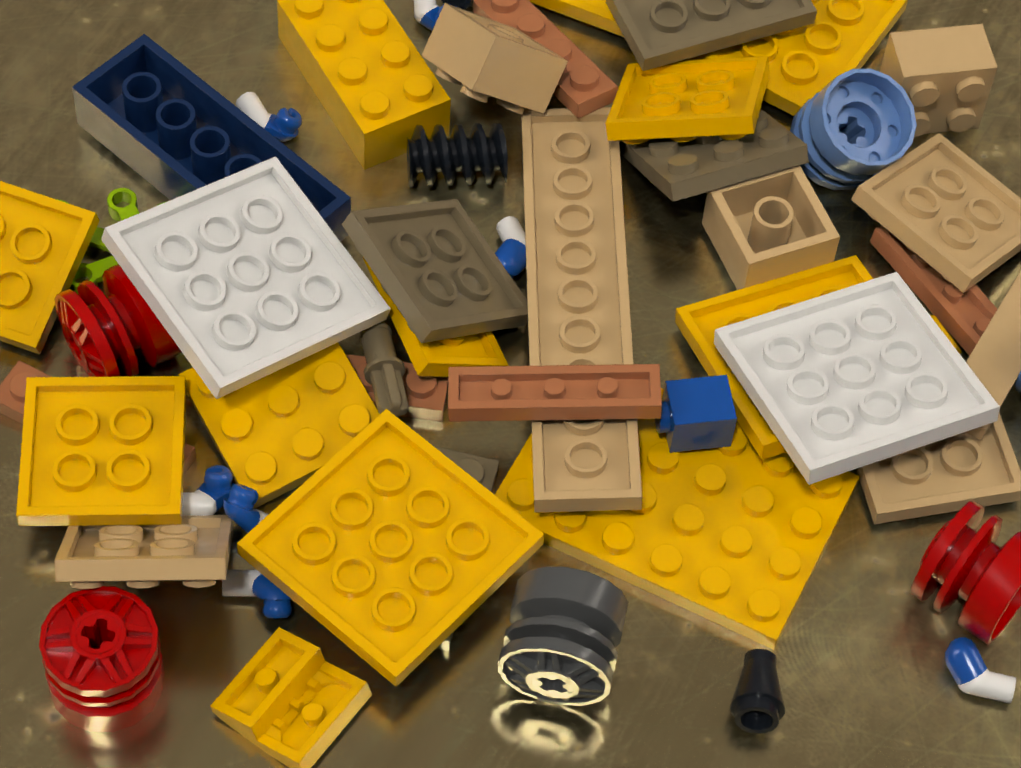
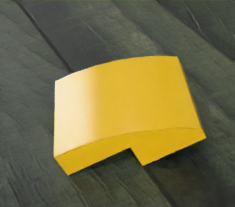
(291, 700)

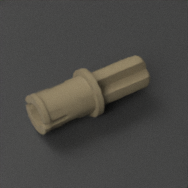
(384, 369)

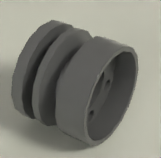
(563, 636)

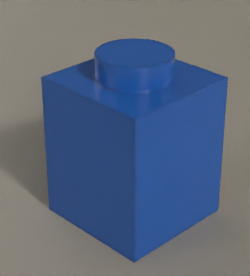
(697, 413)

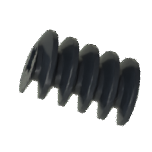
(457, 154)

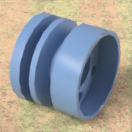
(854, 128)

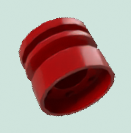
(112, 327)
(975, 570)
(102, 659)

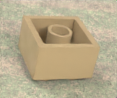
(493, 60)
(944, 75)
(769, 227)

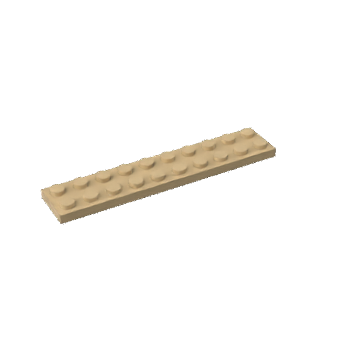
(578, 304)

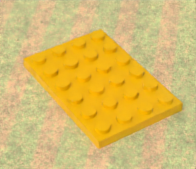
(712, 532)

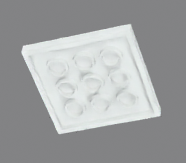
(245, 276)
(854, 377)

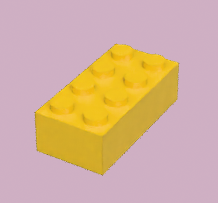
(363, 73)

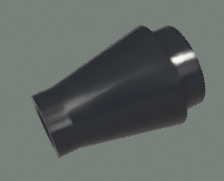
(758, 694)

